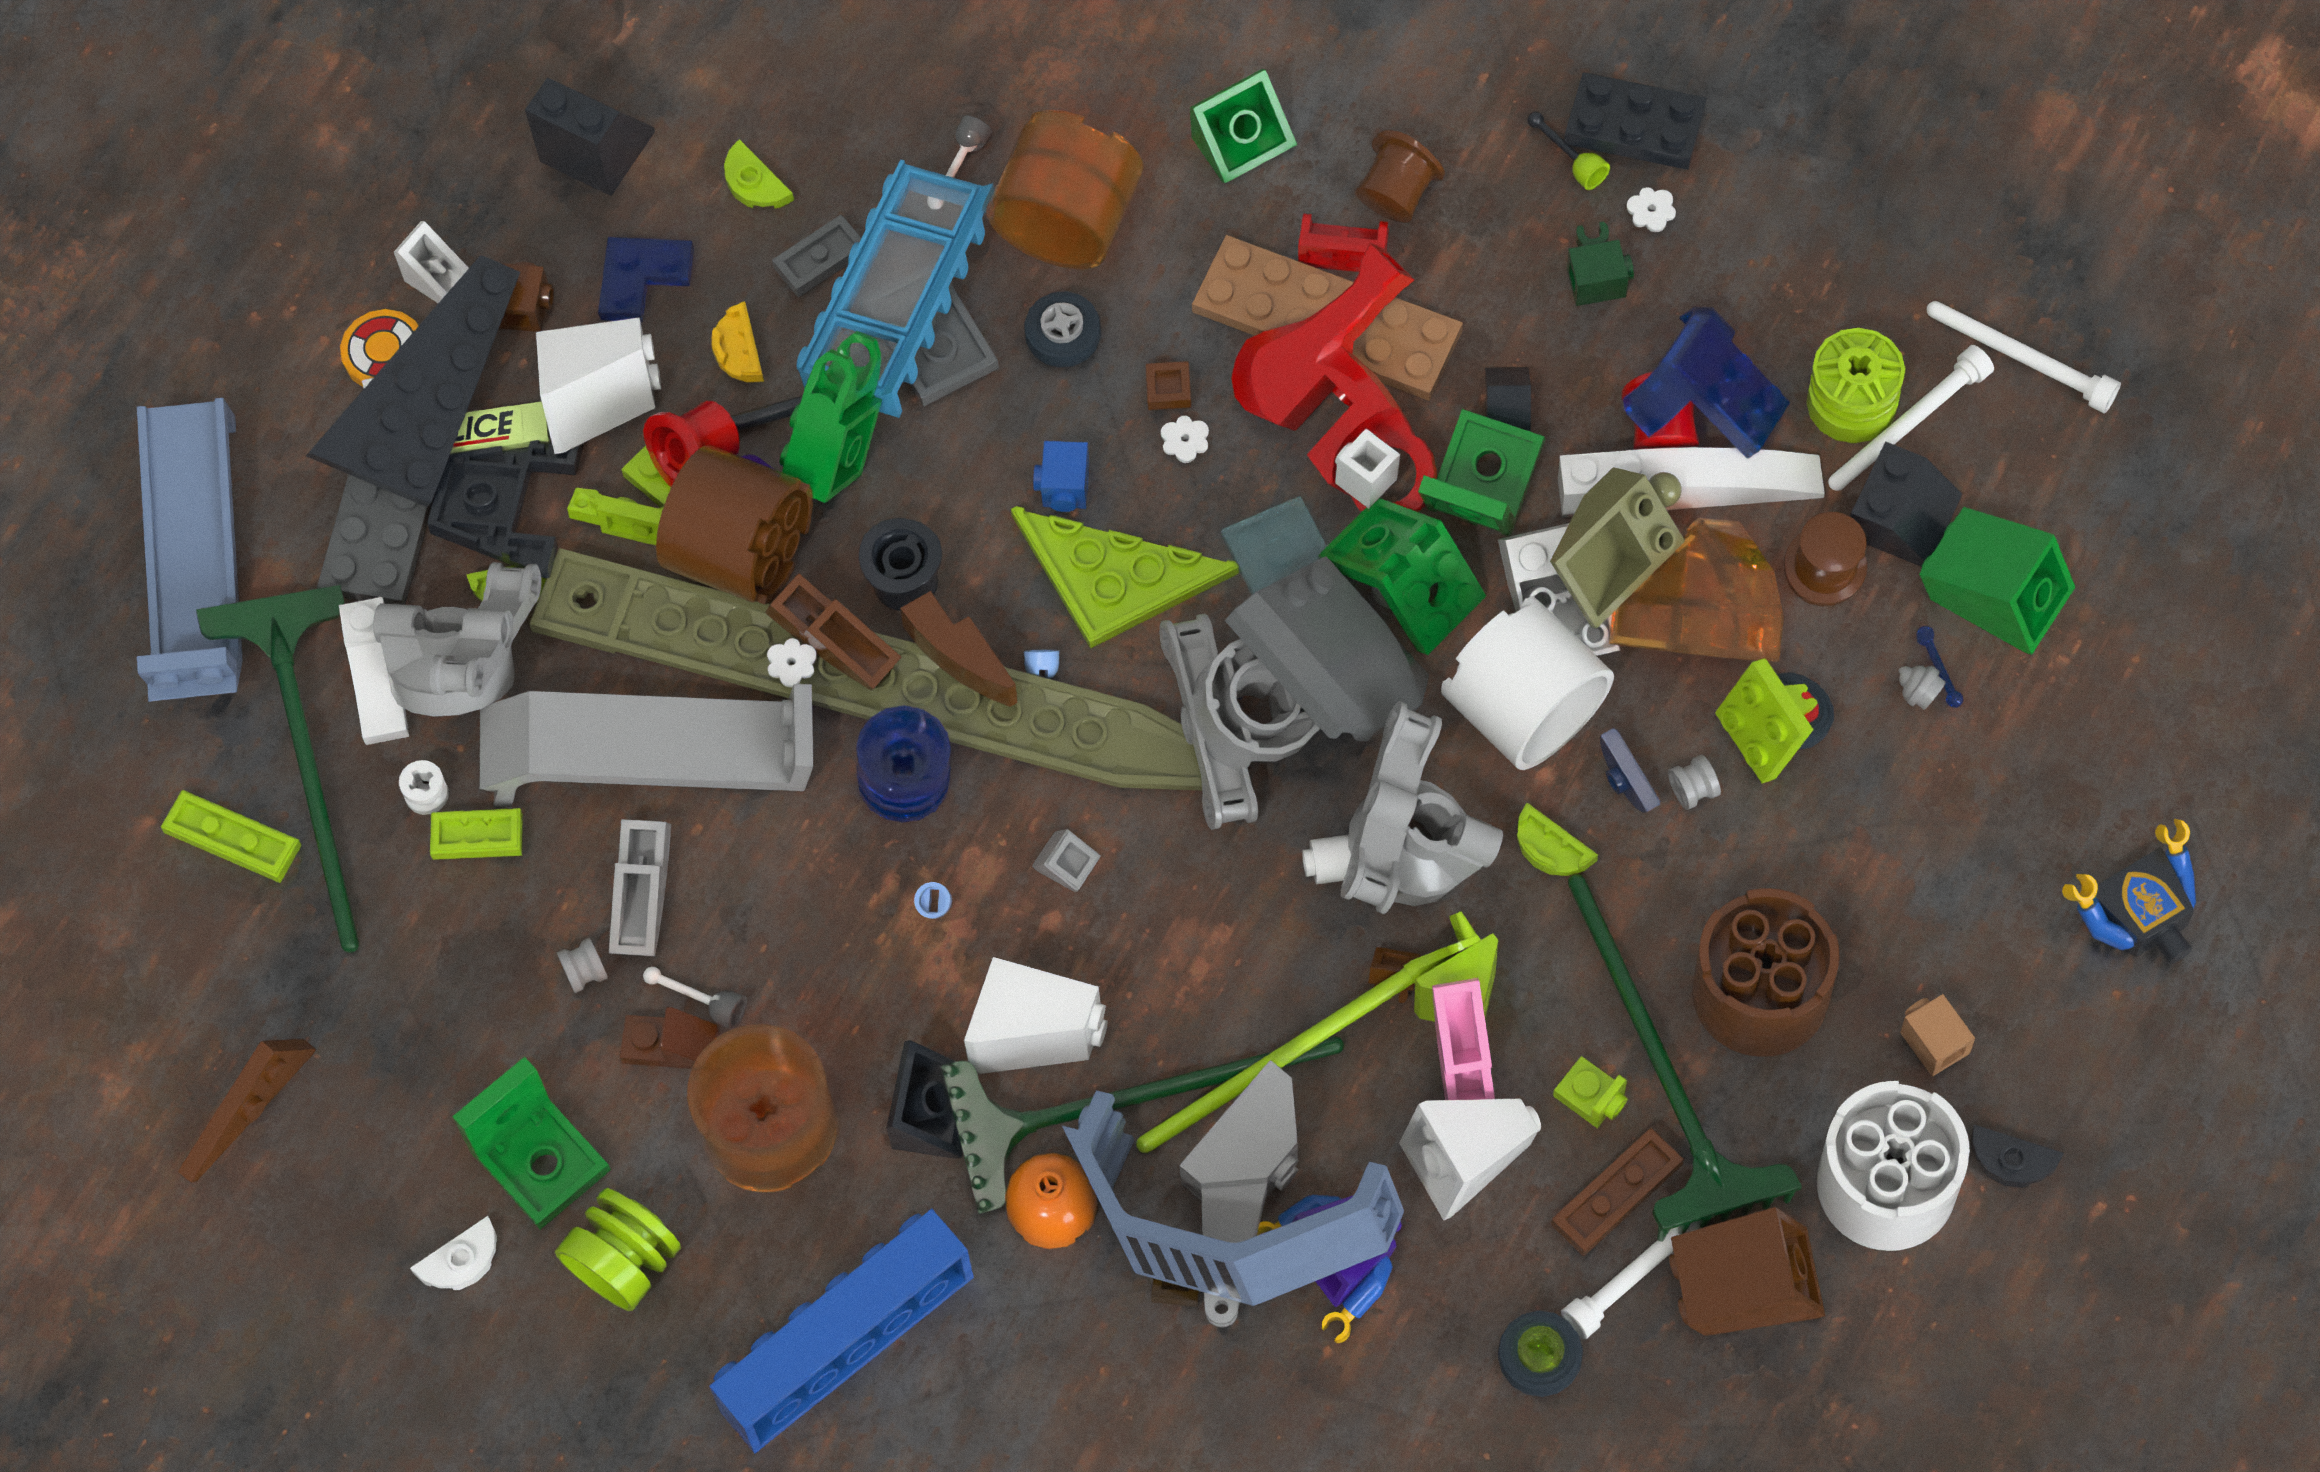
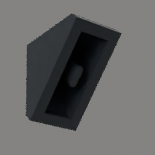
(1509, 395)

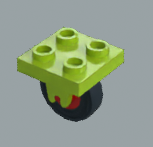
(1774, 717)

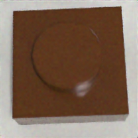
(1168, 385)

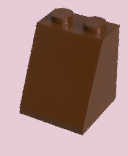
(1746, 1274)

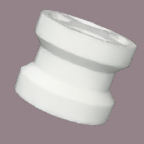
(426, 797)

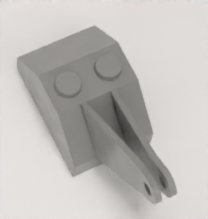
(1242, 1164)

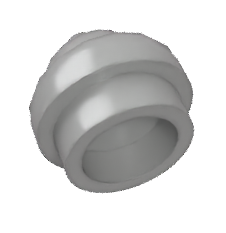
(1920, 684)

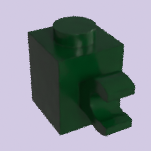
(1598, 268)

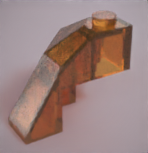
(1706, 599)

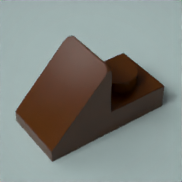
(665, 1041)

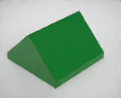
(1241, 126)

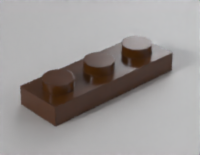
(1617, 1192)

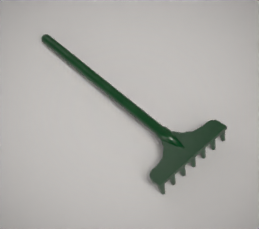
(276, 626)
(992, 1131)
(1716, 1182)

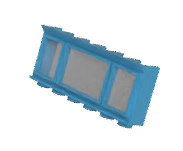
(901, 275)

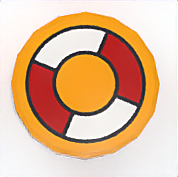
(373, 341)

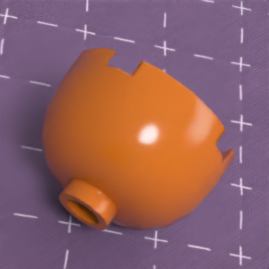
(1050, 1200)

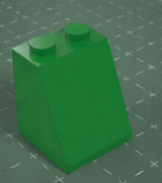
(1999, 577)

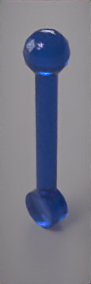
(1925, 637)

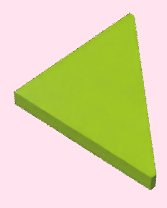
(1115, 577)

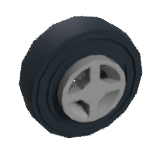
(1073, 318)

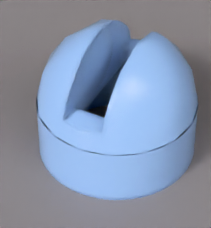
(1042, 660)
(923, 900)

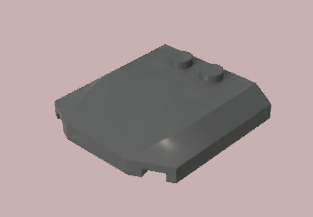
(1330, 650)

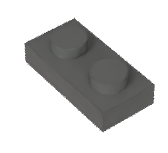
(816, 256)

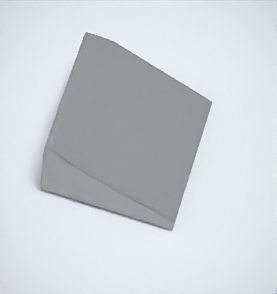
(1066, 860)

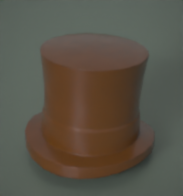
(1398, 176)
(1827, 559)

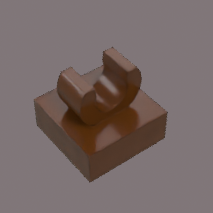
(1388, 962)

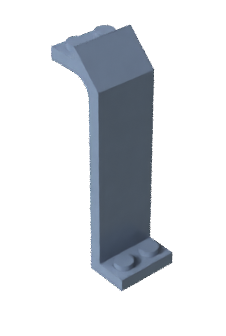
(188, 547)

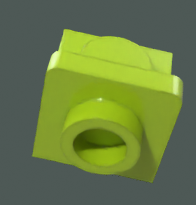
(1592, 1092)

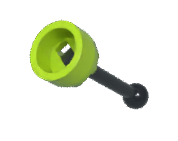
(1587, 168)

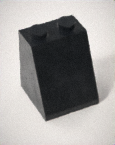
(585, 136)

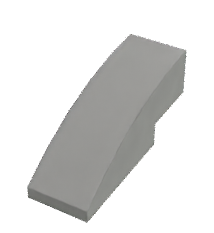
(639, 887)

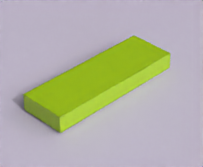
(231, 836)

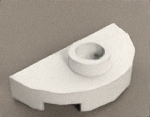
(461, 1259)

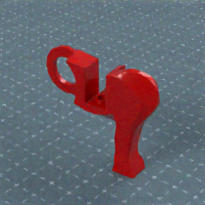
(1296, 366)

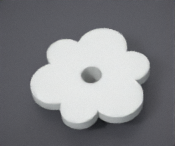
(1648, 201)
(1185, 429)
(791, 652)

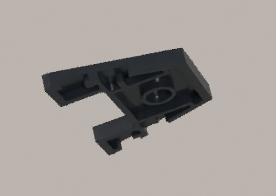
(484, 496)

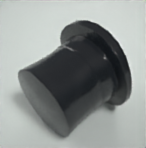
(900, 560)

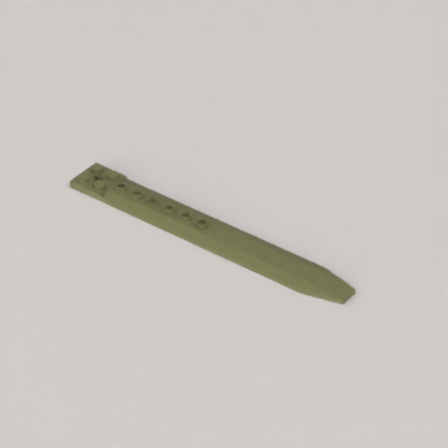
(730, 639)

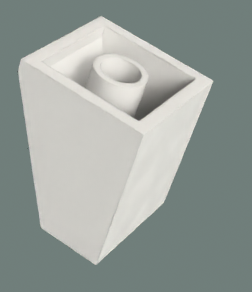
(594, 379)
(1032, 1020)

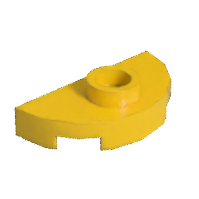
(735, 345)

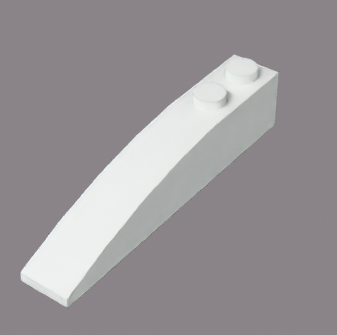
(1706, 475)

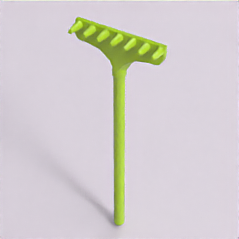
(1310, 1038)

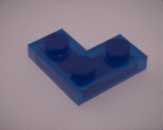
(634, 265)

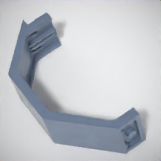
(1242, 1270)

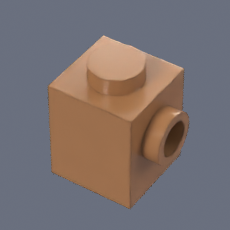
(1936, 1034)

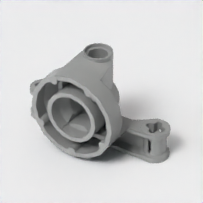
(454, 656)
(1217, 726)
(1386, 855)

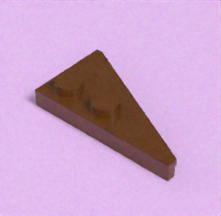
(258, 1083)

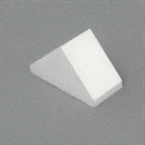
(429, 262)

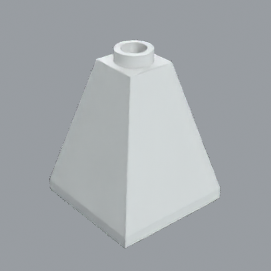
(1465, 1145)

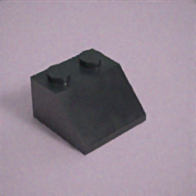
(1905, 505)

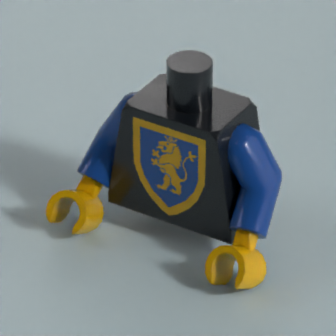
(2143, 902)

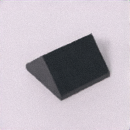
(921, 1107)

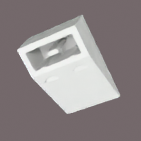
(1531, 574)

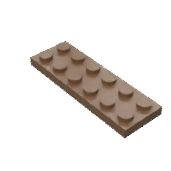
(1266, 291)

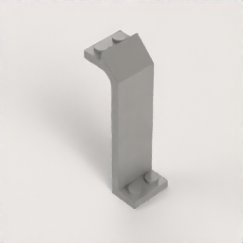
(645, 741)

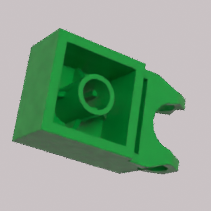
(834, 420)

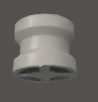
(1694, 782)
(582, 965)

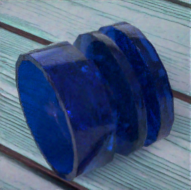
(903, 742)

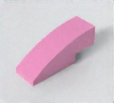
(1462, 1040)

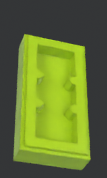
(476, 833)

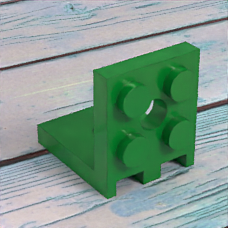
(1479, 498)
(1403, 558)
(516, 1125)

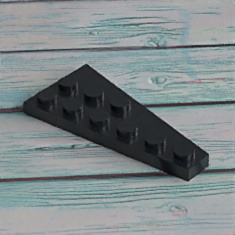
(414, 406)

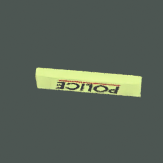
(504, 426)

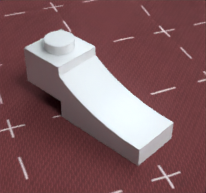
(378, 712)

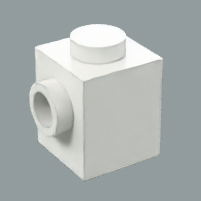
(1366, 468)

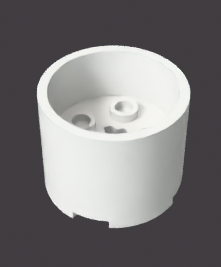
(1527, 684)
(1878, 1198)

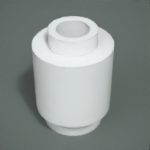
(1327, 859)

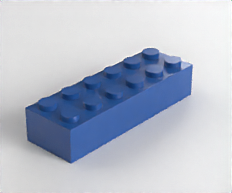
(841, 1329)

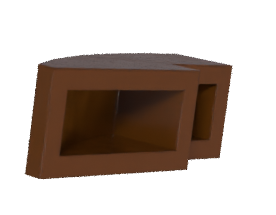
(832, 632)
(958, 649)

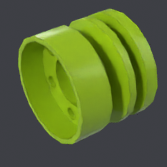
(1855, 385)
(612, 1257)

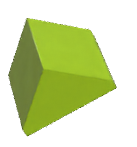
(1474, 962)

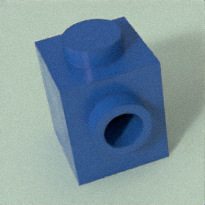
(1063, 475)

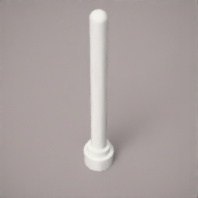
(1971, 367)
(2097, 390)
(1588, 1312)

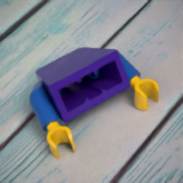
(1354, 1286)

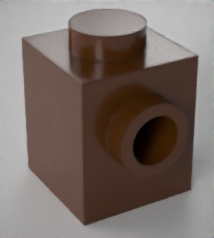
(529, 299)

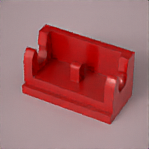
(1337, 246)

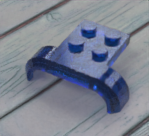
(1716, 377)

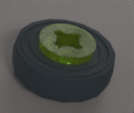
(1536, 1370)

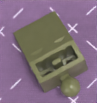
(1617, 540)

